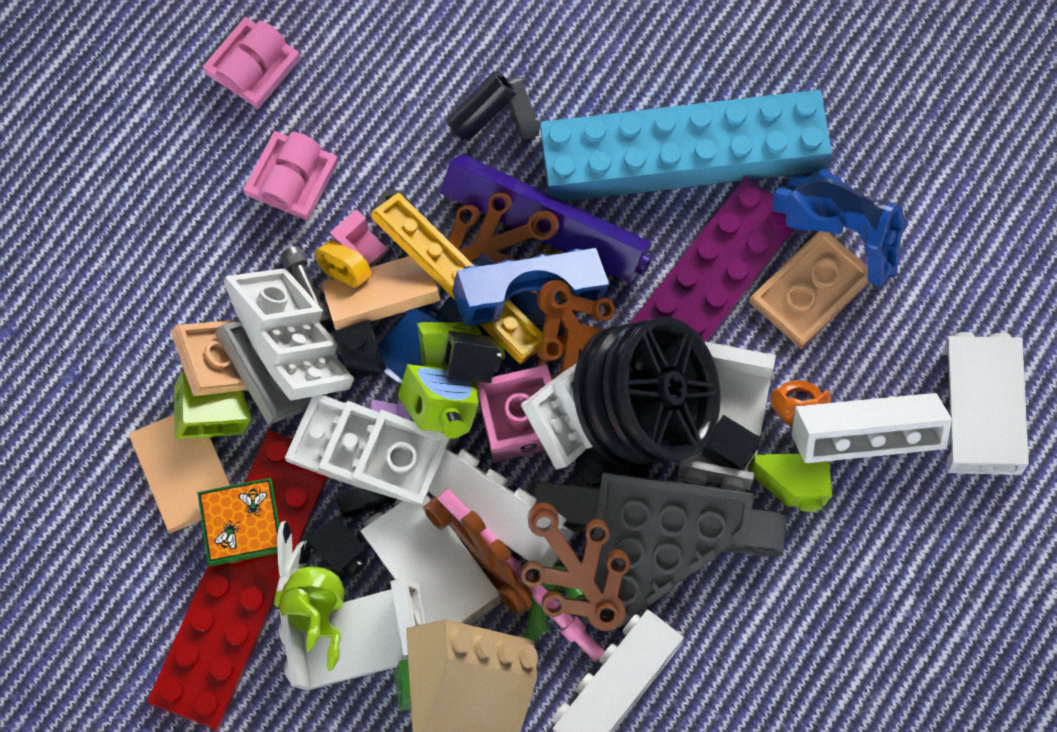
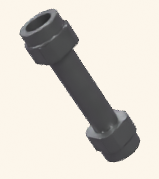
(295, 264)

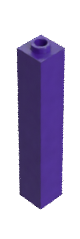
(619, 250)

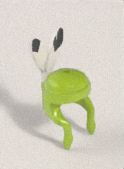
(307, 594)

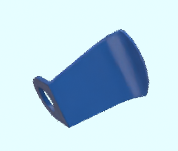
(402, 342)

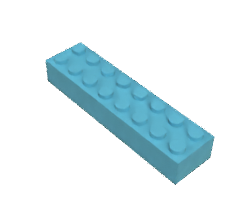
(685, 146)

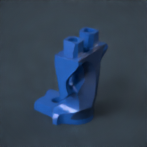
(829, 205)

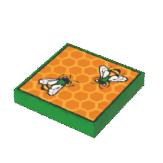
(239, 521)

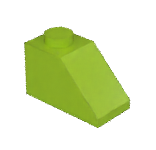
(793, 480)

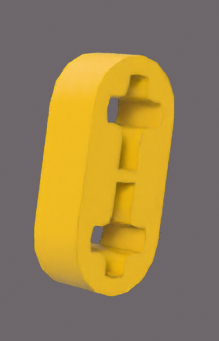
(342, 263)

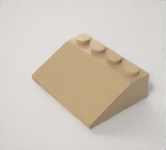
(469, 678)

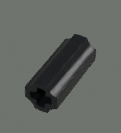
(481, 106)

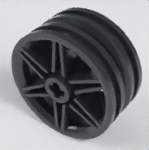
(647, 392)

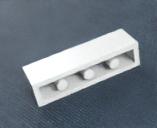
(871, 427)
(497, 505)
(622, 679)

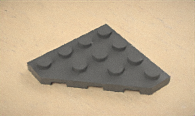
(665, 532)

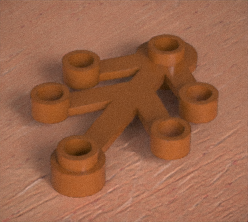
(489, 245)
(576, 333)
(492, 558)
(578, 573)

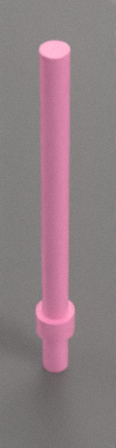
(572, 627)

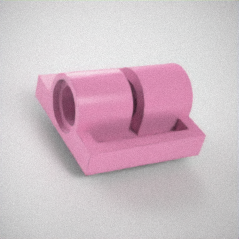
(252, 61)
(291, 174)

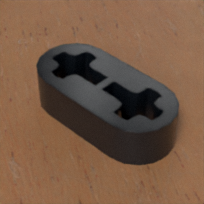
(361, 501)

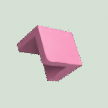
(355, 235)

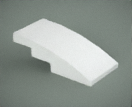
(287, 333)
(556, 421)
(367, 449)

